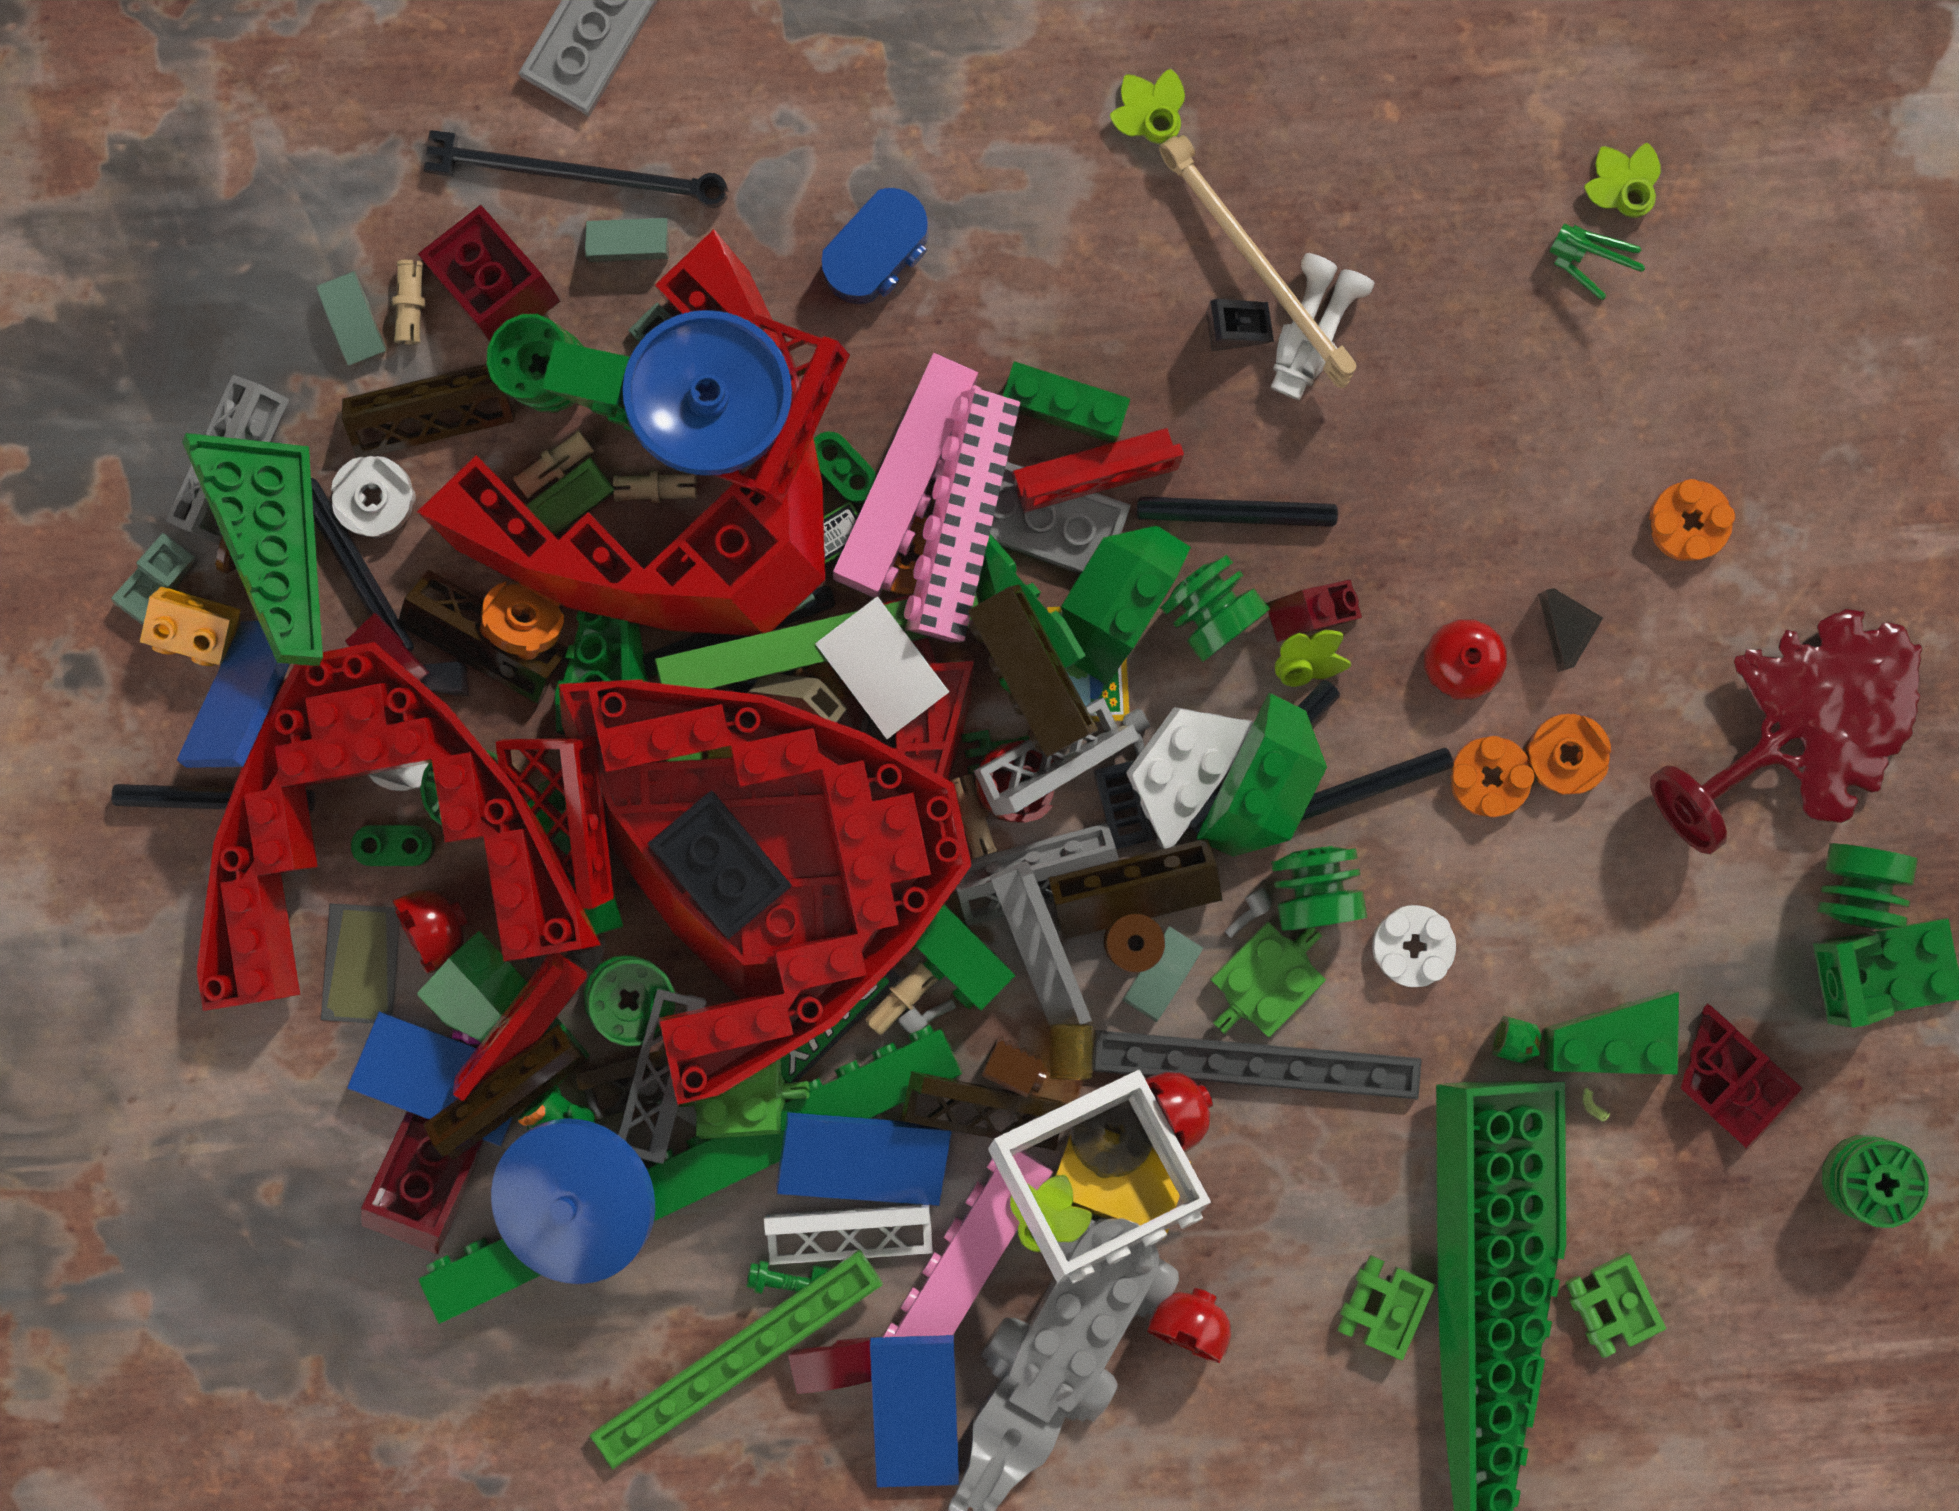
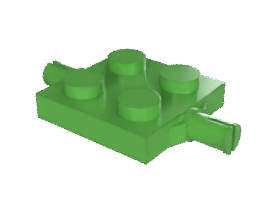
(1267, 979)
(748, 1107)

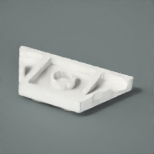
(1184, 768)

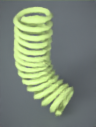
(1601, 1114)

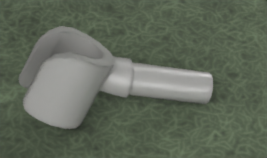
(1140, 724)
(1259, 904)
(913, 1021)

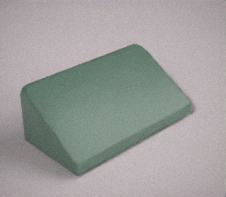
(627, 240)

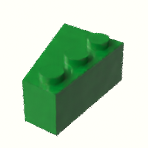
(589, 379)
(1621, 1039)

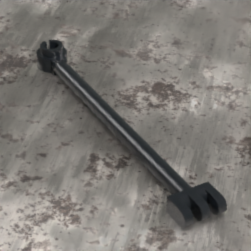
(452, 155)

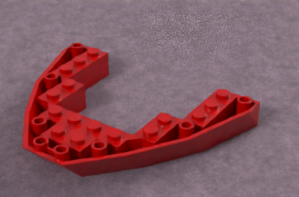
(724, 574)
(344, 722)
(893, 840)

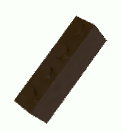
(1031, 670)
(1139, 884)

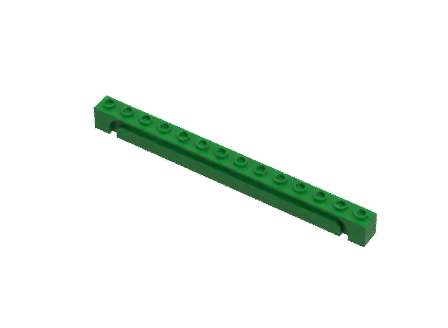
(707, 1164)

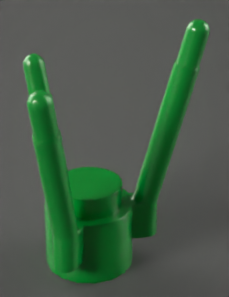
(1574, 242)

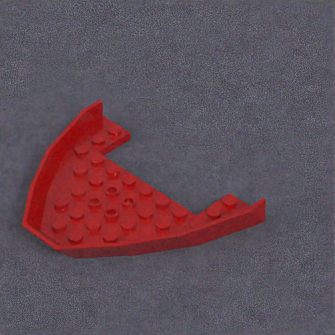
(781, 816)

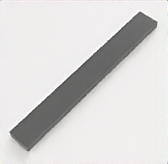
(1258, 1064)

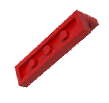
(1097, 469)
(522, 1021)

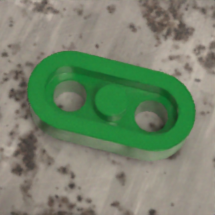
(844, 467)
(391, 845)

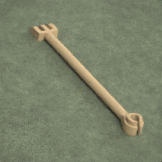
(1178, 155)

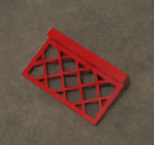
(806, 408)
(584, 815)

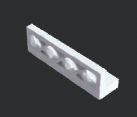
(847, 1219)

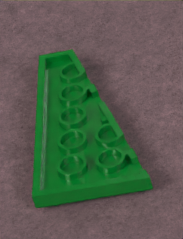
(267, 521)

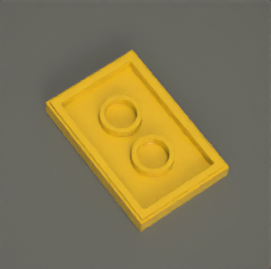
(1134, 1196)

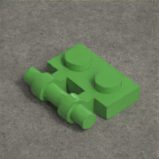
(1627, 1300)
(1397, 1312)

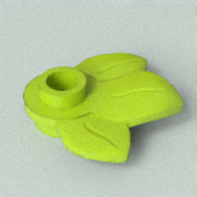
(1147, 103)
(1623, 175)
(1310, 658)
(1055, 1203)

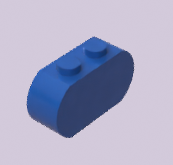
(876, 246)

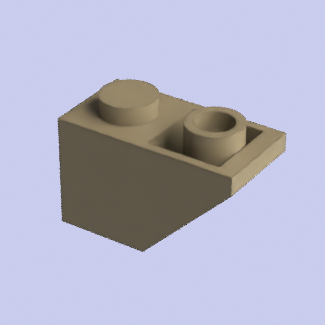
(802, 693)

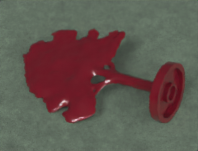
(1843, 700)

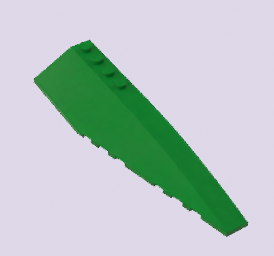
(1496, 1273)

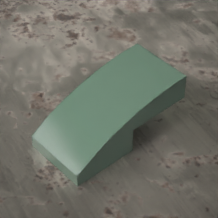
(351, 318)
(159, 566)
(1156, 987)

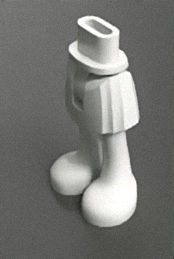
(1296, 357)

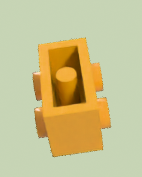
(189, 626)

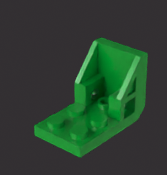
(1886, 972)

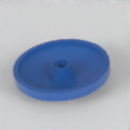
(707, 392)
(573, 1201)

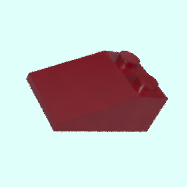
(487, 273)
(417, 1188)

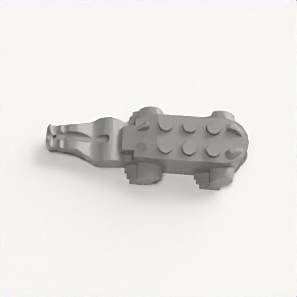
(1057, 1363)

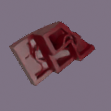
(1736, 1080)

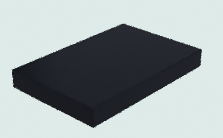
(719, 864)

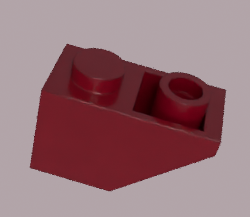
(1314, 609)

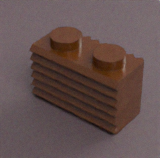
(1014, 1067)

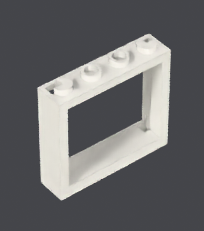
(1136, 1090)

